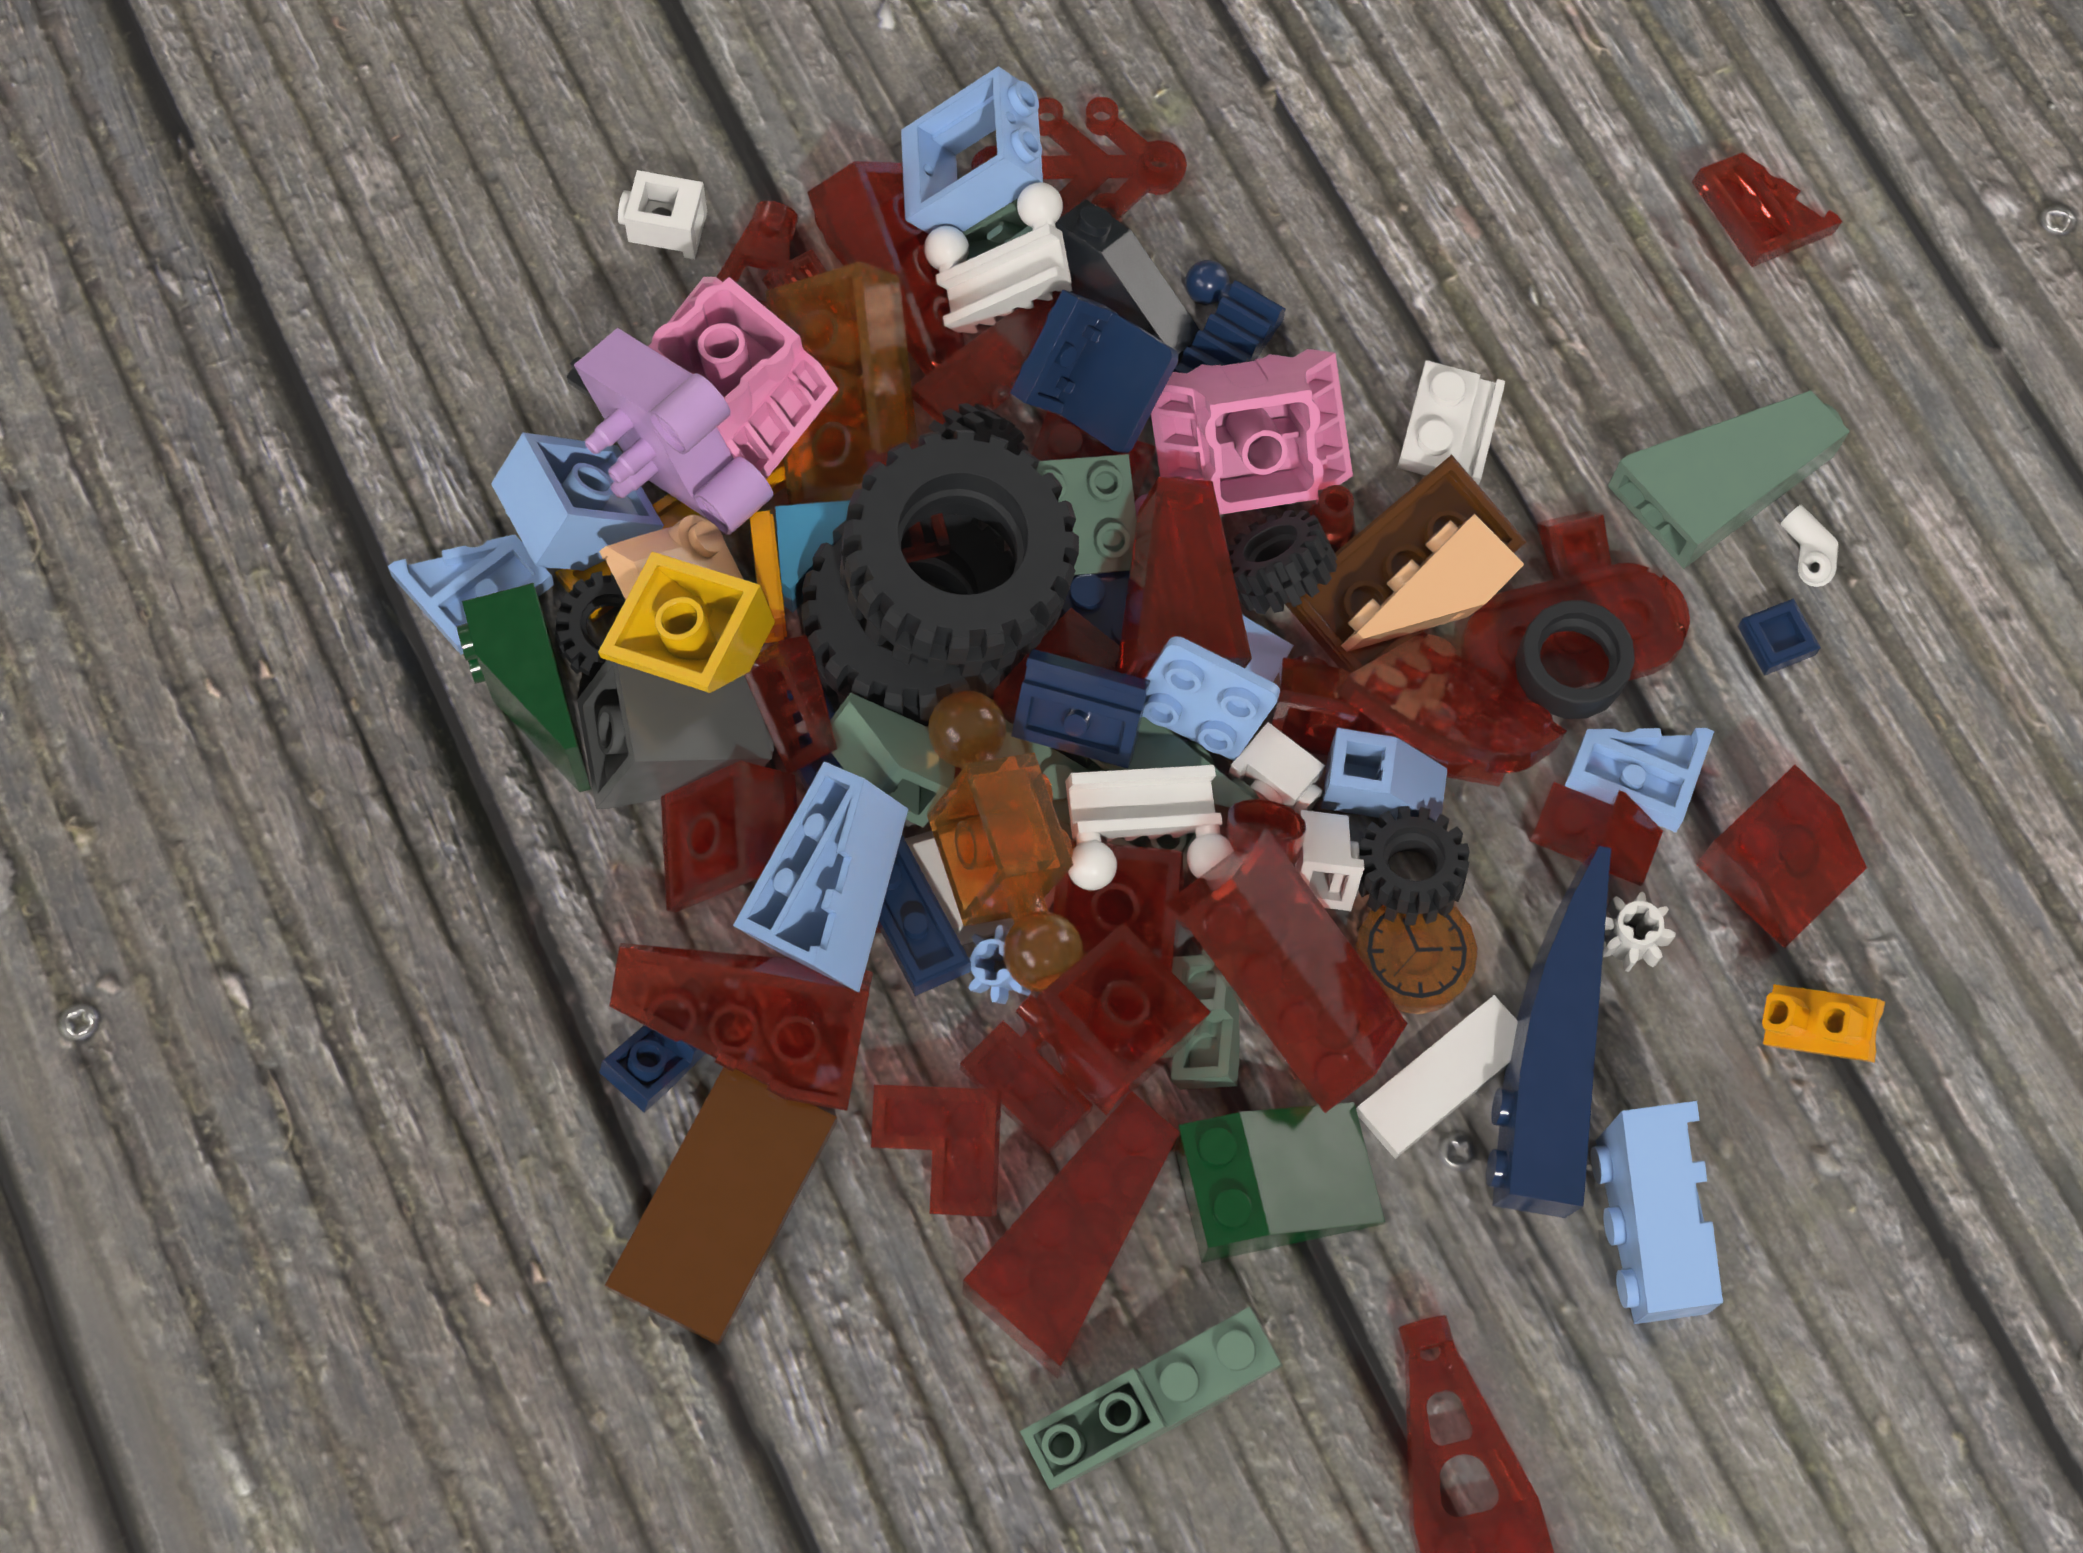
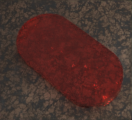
(1644, 602)

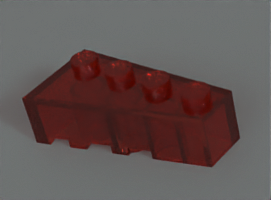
(1064, 1246)

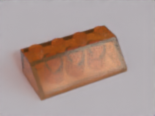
(857, 334)

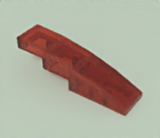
(986, 366)

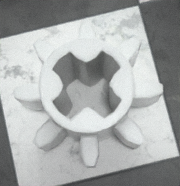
(1649, 926)

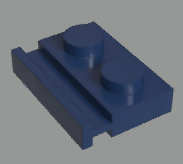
(1080, 708)

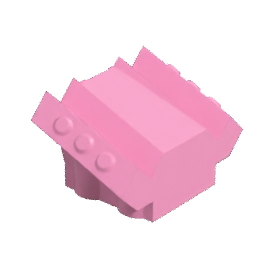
(752, 363)
(1256, 429)

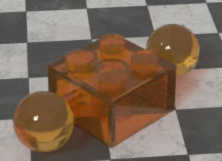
(1001, 839)

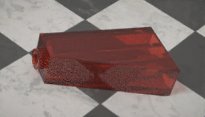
(1180, 579)

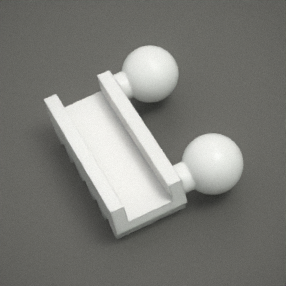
(1005, 275)
(1137, 805)

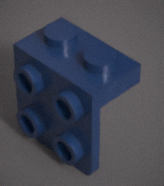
(1096, 371)

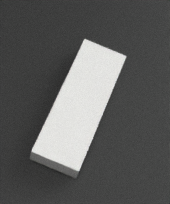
(1441, 1078)

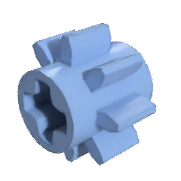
(982, 967)

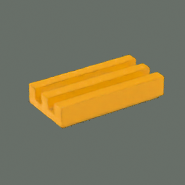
(768, 570)

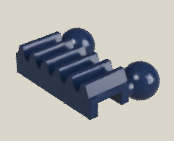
(1239, 326)

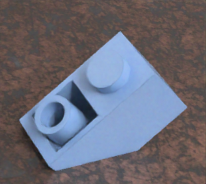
(1379, 775)

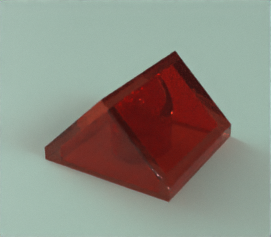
(1134, 897)

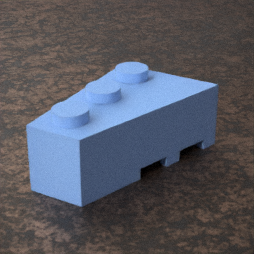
(828, 877)
(1657, 1214)

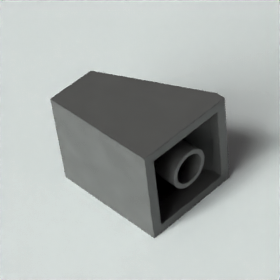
(661, 735)

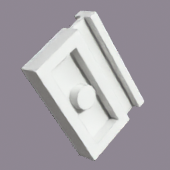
(1450, 416)

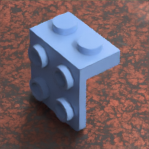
(1207, 697)

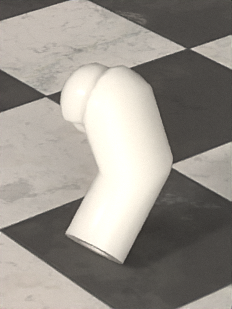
(1817, 547)

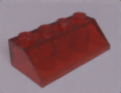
(1290, 969)

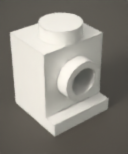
(664, 212)
(1279, 770)
(1330, 860)

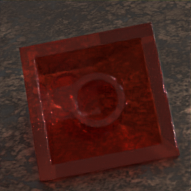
(723, 830)

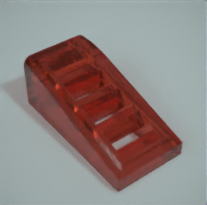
(769, 689)

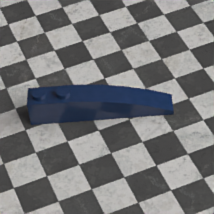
(1551, 1070)

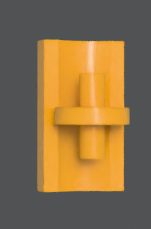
(1822, 1022)

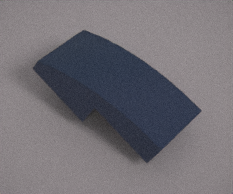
(648, 1066)

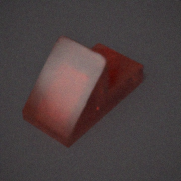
(1580, 824)

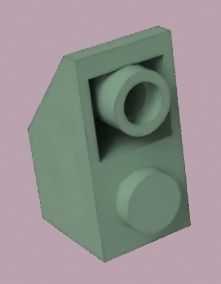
(891, 755)

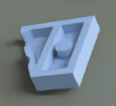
(1649, 767)

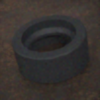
(1587, 620)

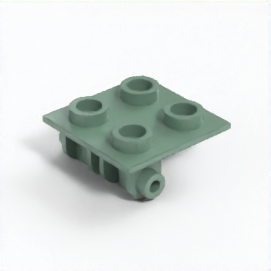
(1103, 509)

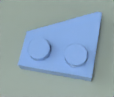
(464, 574)

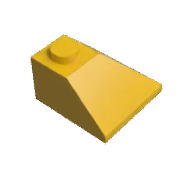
(689, 624)

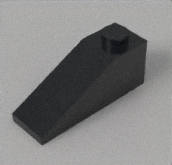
(1117, 272)

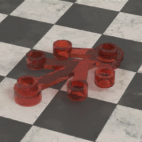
(1091, 166)

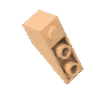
(1450, 585)

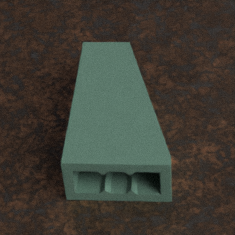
(1723, 475)

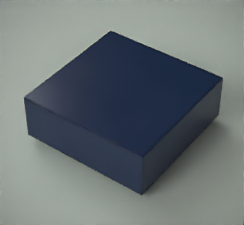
(1779, 637)

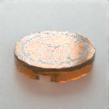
(1418, 964)

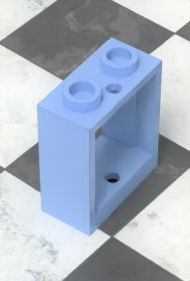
(935, 139)

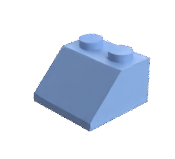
(565, 501)

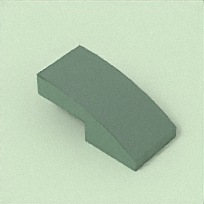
(1213, 1051)

